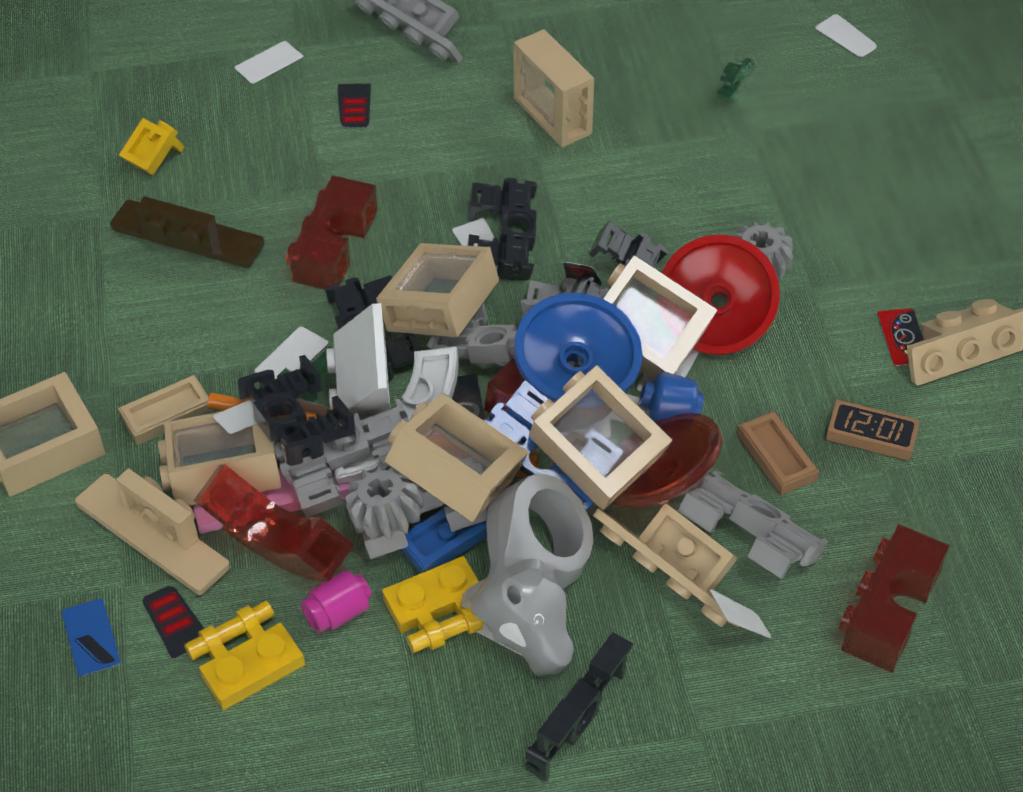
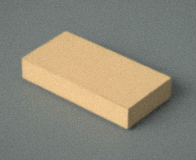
(177, 401)

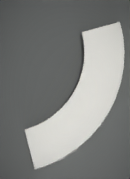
(432, 374)

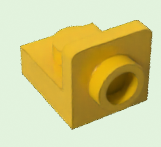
(150, 145)

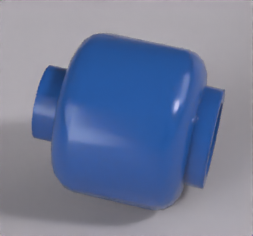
(670, 396)

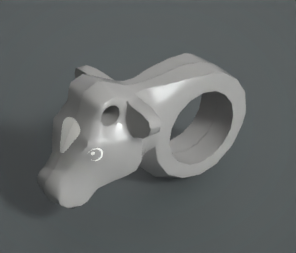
(525, 584)

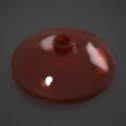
(682, 467)

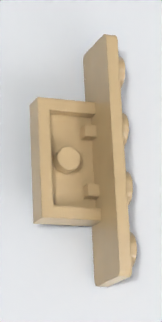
(965, 340)
(155, 527)
(681, 551)

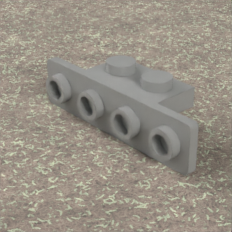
(421, 21)

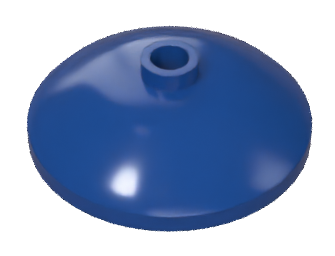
(576, 330)

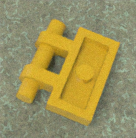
(429, 597)
(250, 665)

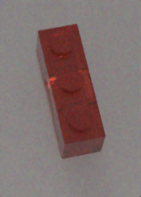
(340, 210)
(878, 625)

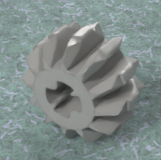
(771, 242)
(384, 502)

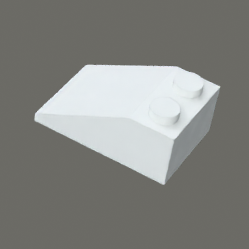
(361, 364)

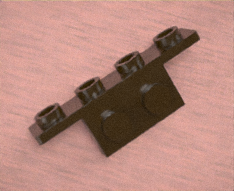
(186, 231)

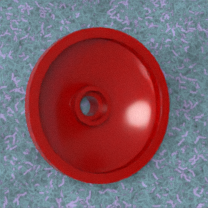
(740, 274)

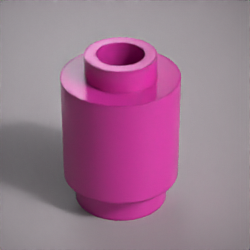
(336, 601)

